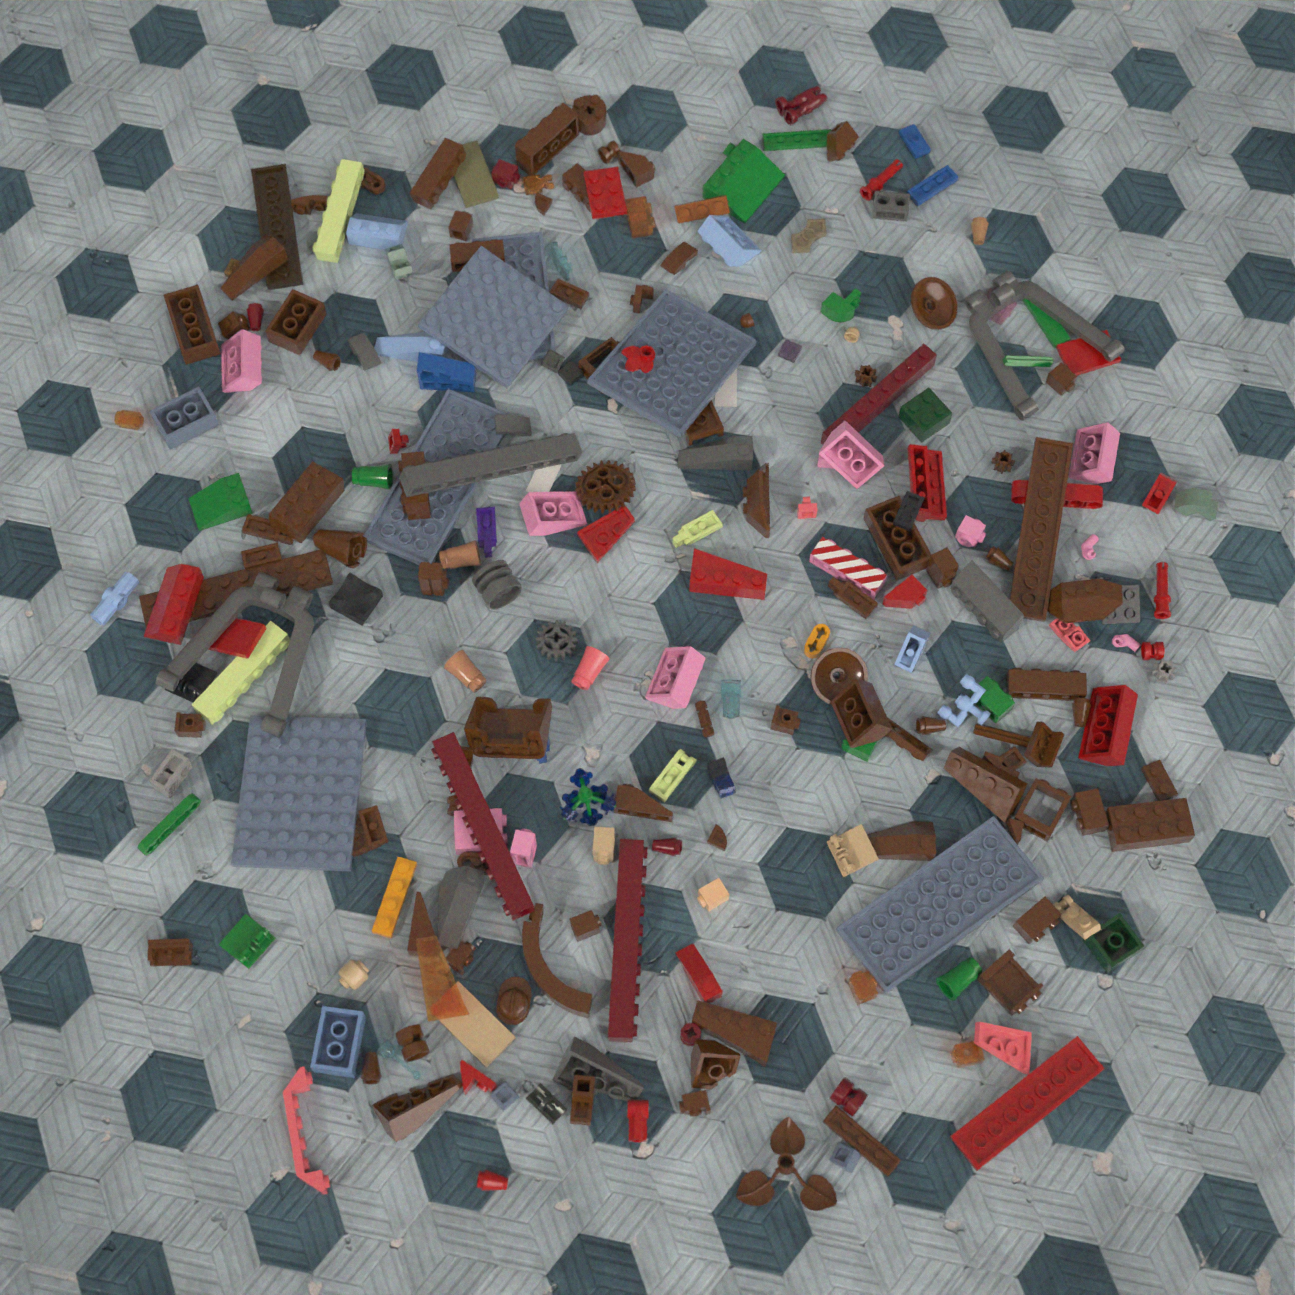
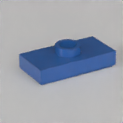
(914, 141)

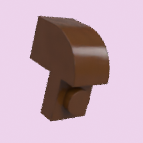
(582, 1100)

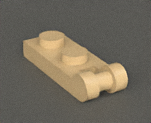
(1077, 918)

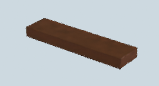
(862, 1141)

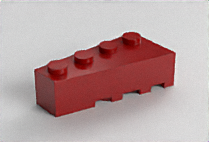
(724, 577)

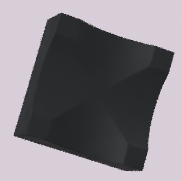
(356, 599)

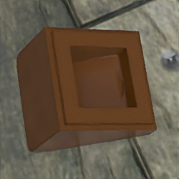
(1015, 829)

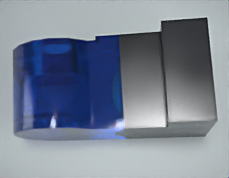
(721, 778)

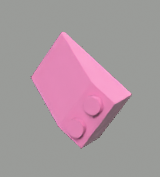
(551, 512)

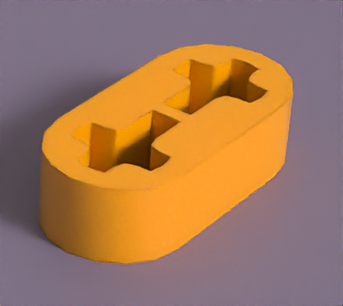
(813, 639)

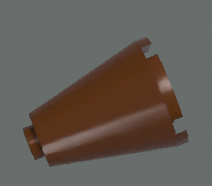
(342, 545)

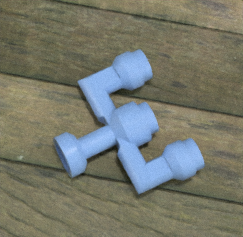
(965, 704)

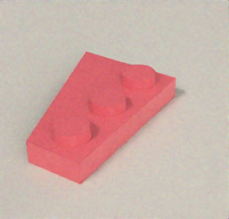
(1005, 1043)

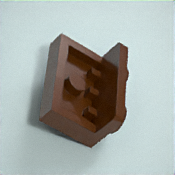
(1043, 745)

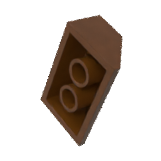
(861, 713)

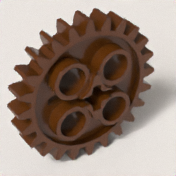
(600, 486)

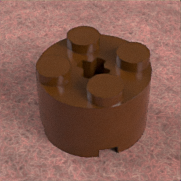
(591, 114)

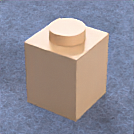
(712, 894)

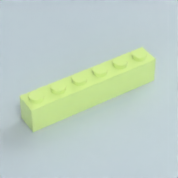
(338, 211)
(240, 674)

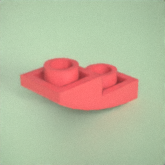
(1069, 634)

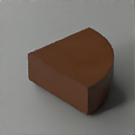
(542, 203)
(718, 838)

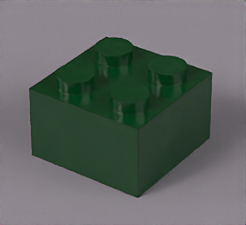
(925, 414)
(1114, 943)

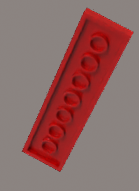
(1027, 1103)

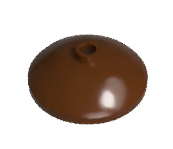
(934, 303)
(839, 660)

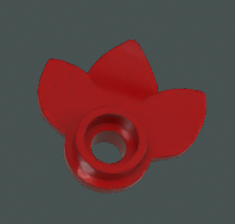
(639, 358)

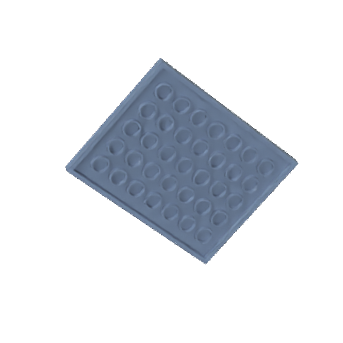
(690, 363)
(300, 795)

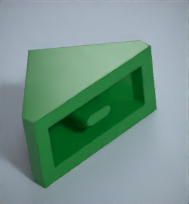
(862, 752)

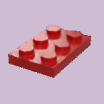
(605, 192)

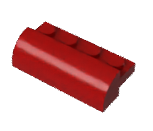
(927, 480)

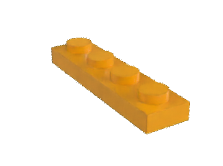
(394, 897)

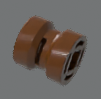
(608, 152)

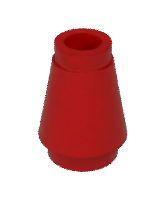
(491, 1181)

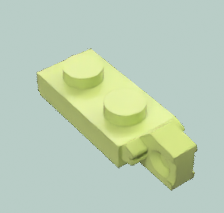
(697, 529)

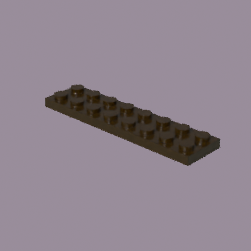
(277, 220)

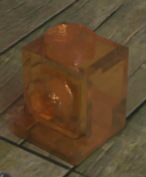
(964, 1061)

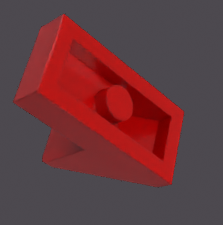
(1159, 493)
(471, 1075)

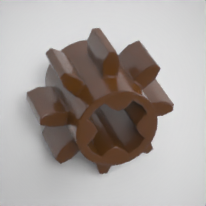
(865, 376)
(1003, 461)

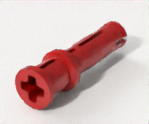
(877, 183)
(1162, 598)

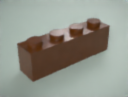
(438, 173)
(1046, 684)

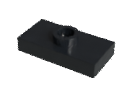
(908, 511)

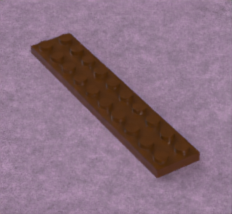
(1040, 527)
(304, 571)

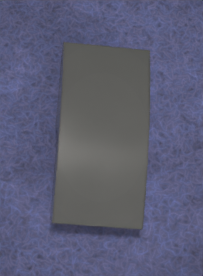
(364, 351)
(513, 425)

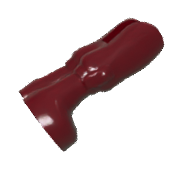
(806, 101)

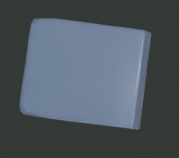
(845, 1157)

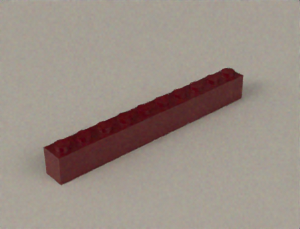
(483, 826)
(626, 940)

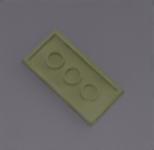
(474, 178)

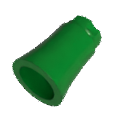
(373, 476)
(959, 978)

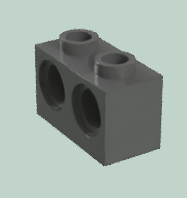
(886, 206)

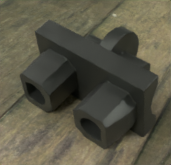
(546, 1103)

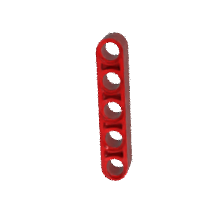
(1076, 495)

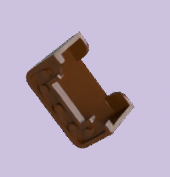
(508, 731)

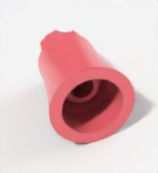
(589, 667)

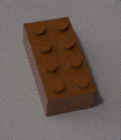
(547, 139)
(192, 324)
(306, 502)
(901, 548)
(1149, 824)

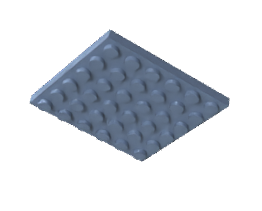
(493, 317)

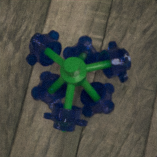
(577, 799)

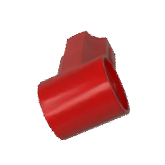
(638, 1114)

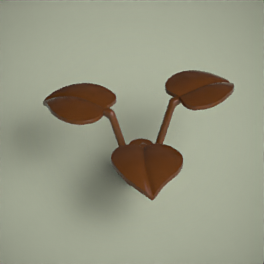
(786, 1141)

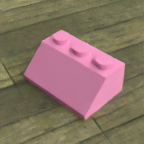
(241, 362)
(1094, 454)
(851, 455)
(675, 677)

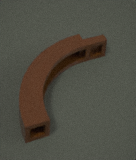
(554, 989)

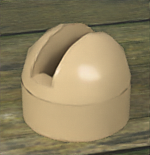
(852, 334)

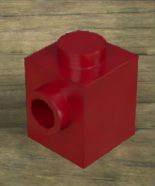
(505, 174)

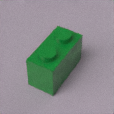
(994, 700)

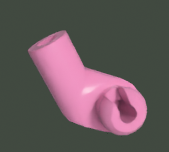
(1087, 547)
(1125, 640)

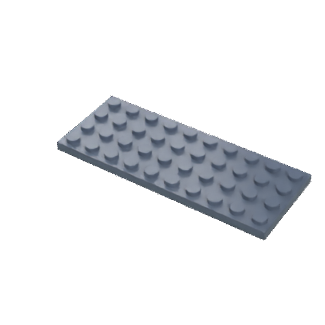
(455, 429)
(939, 904)

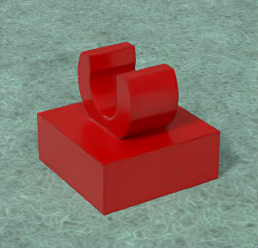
(397, 441)

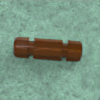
(704, 719)

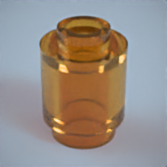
(129, 419)

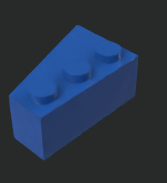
(445, 374)

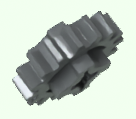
(564, 640)

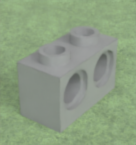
(171, 773)

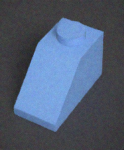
(912, 648)

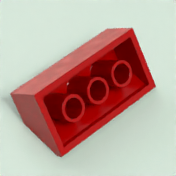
(174, 603)
(1108, 725)

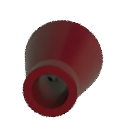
(255, 316)
(668, 846)

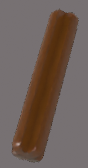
(1001, 735)

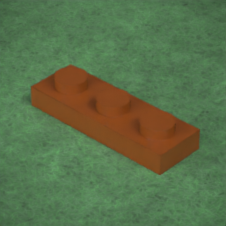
(702, 209)

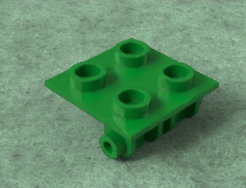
(247, 941)

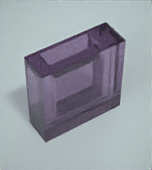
(790, 351)

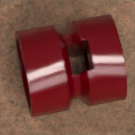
(846, 1089)

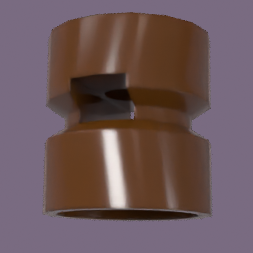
(413, 1045)

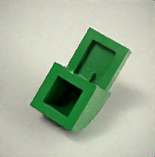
(841, 309)

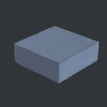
(504, 1096)

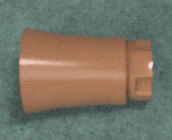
(461, 556)
(465, 671)

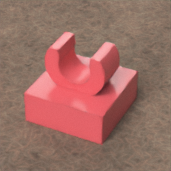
(807, 509)

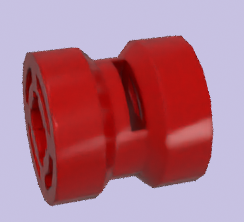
(1152, 651)

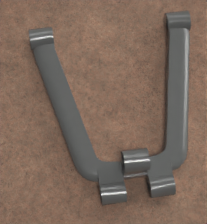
(1007, 292)
(263, 595)

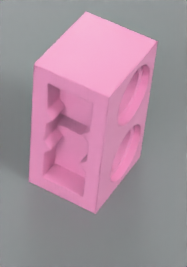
(523, 847)

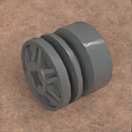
(497, 584)

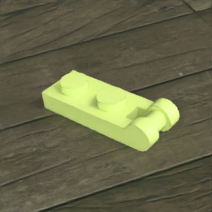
(672, 775)

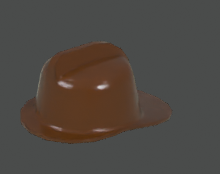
(514, 1000)

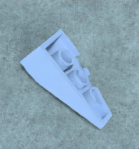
(409, 345)

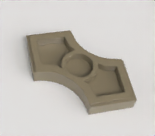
(803, 240)

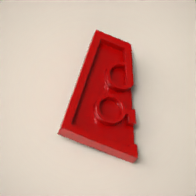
(605, 532)

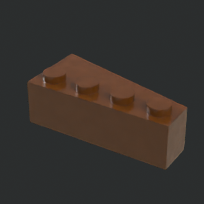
(988, 783)
(737, 1030)

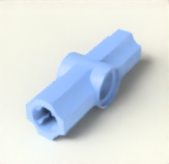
(114, 598)

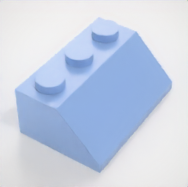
(375, 231)
(728, 240)

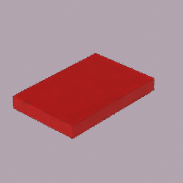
(1082, 357)
(239, 638)

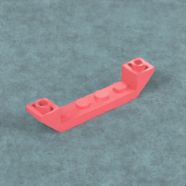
(299, 1084)

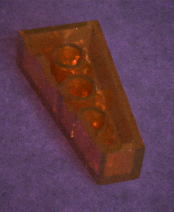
(439, 988)

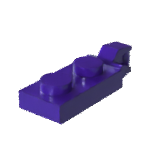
(486, 529)

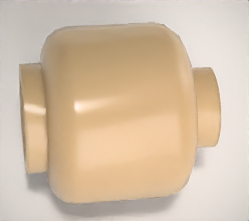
(353, 974)

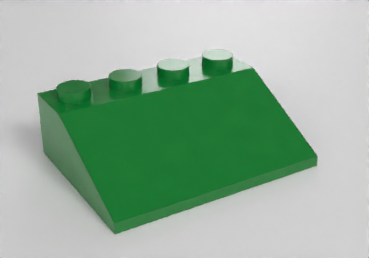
(745, 178)

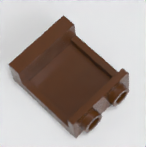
(1010, 984)

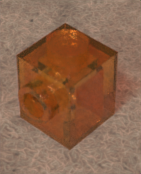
(863, 987)

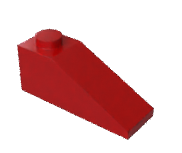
(699, 974)

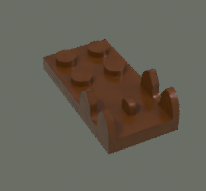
(705, 425)

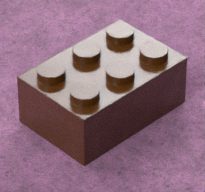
(296, 322)
(419, 505)

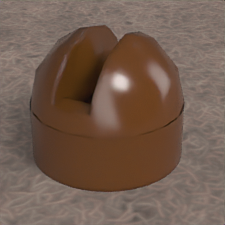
(747, 321)

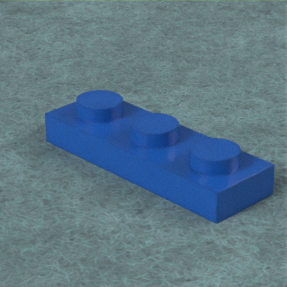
(932, 185)

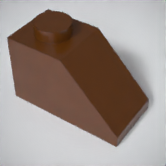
(637, 167)

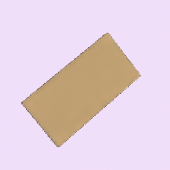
(479, 1030)

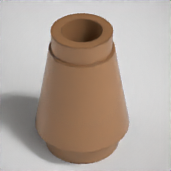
(979, 229)

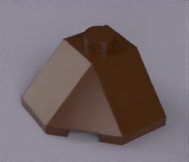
(711, 1063)

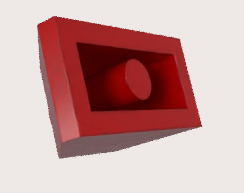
(906, 594)

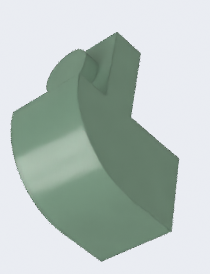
(398, 261)
(1196, 501)

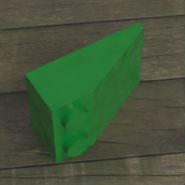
(220, 502)

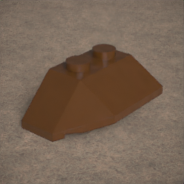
(758, 500)
(1084, 600)

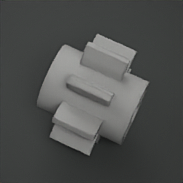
(1164, 671)

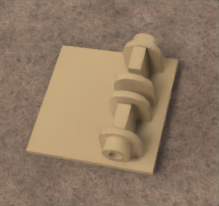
(852, 850)

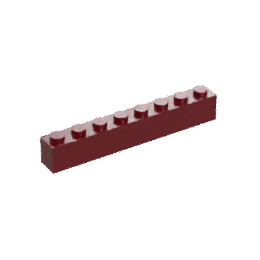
(886, 391)

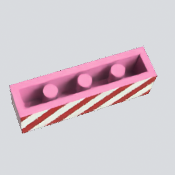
(847, 567)

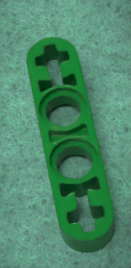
(169, 824)

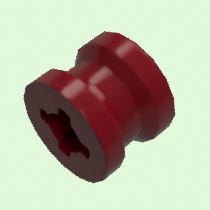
(689, 1038)

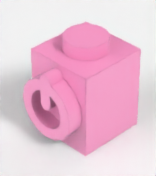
(970, 532)

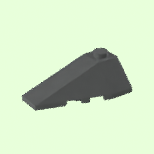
(588, 1061)

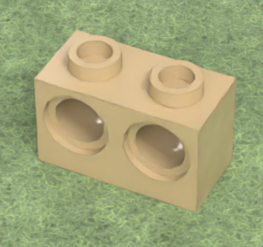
(604, 845)

